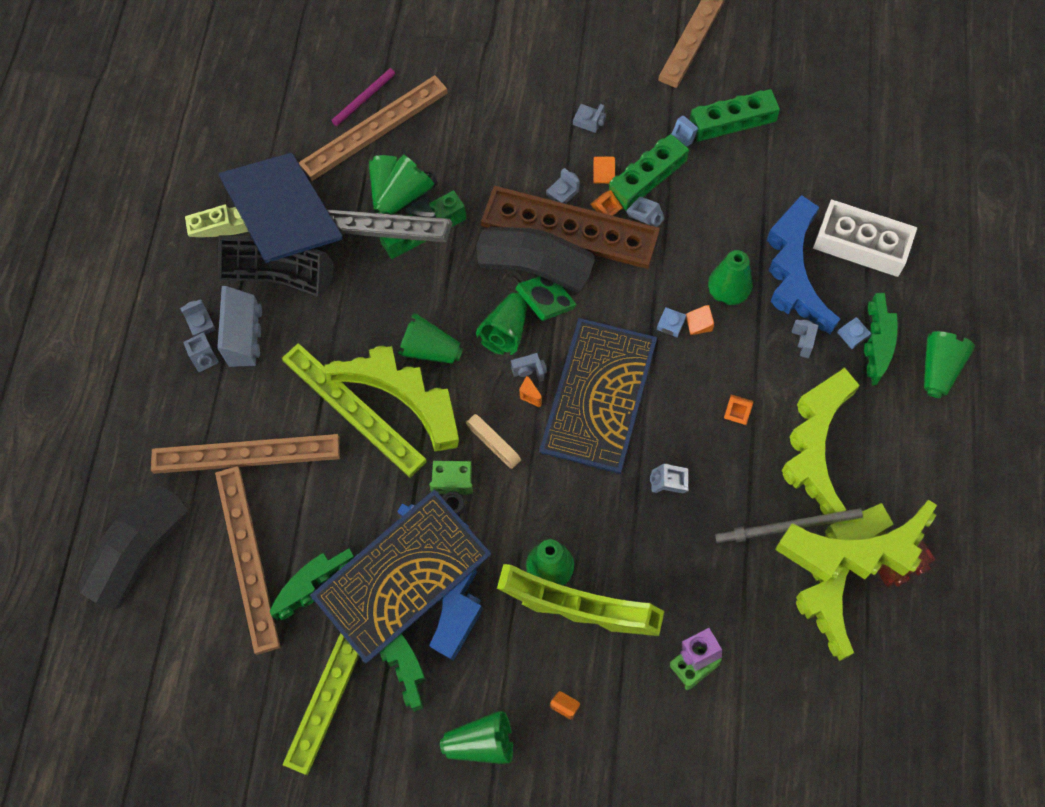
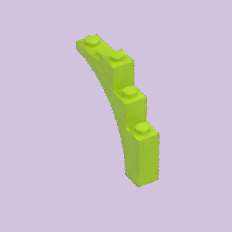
(407, 385)
(810, 437)
(864, 557)
(826, 598)
(580, 606)

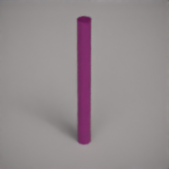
(363, 97)

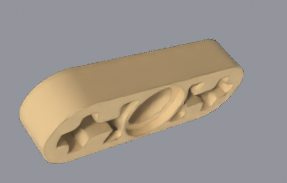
(493, 441)

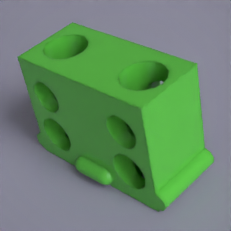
(452, 477)
(689, 675)

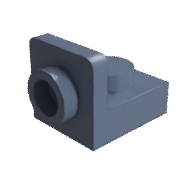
(589, 118)
(564, 188)
(646, 212)
(198, 318)
(808, 333)
(200, 352)
(526, 365)
(669, 478)

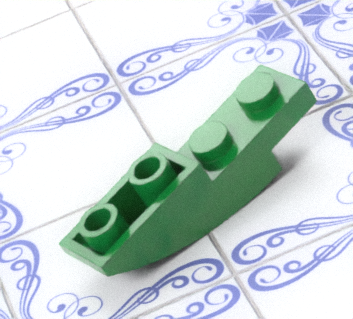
(883, 338)
(303, 583)
(408, 671)

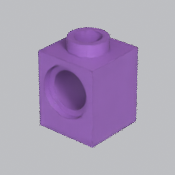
(703, 639)

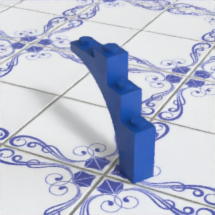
(788, 266)
(457, 614)

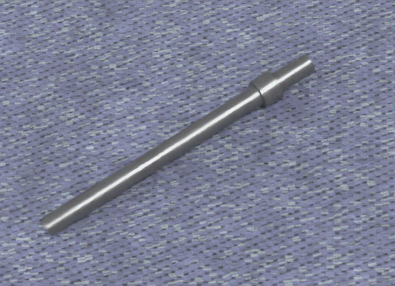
(740, 534)

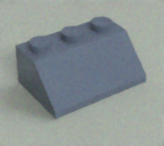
(239, 327)

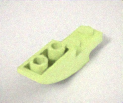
(215, 222)

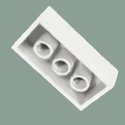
(865, 238)

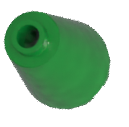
(379, 172)
(402, 186)
(731, 279)
(504, 325)
(429, 342)
(944, 361)
(551, 562)
(480, 740)

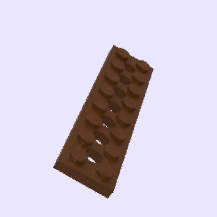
(581, 218)

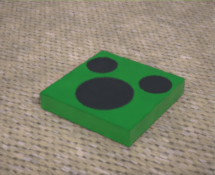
(545, 297)

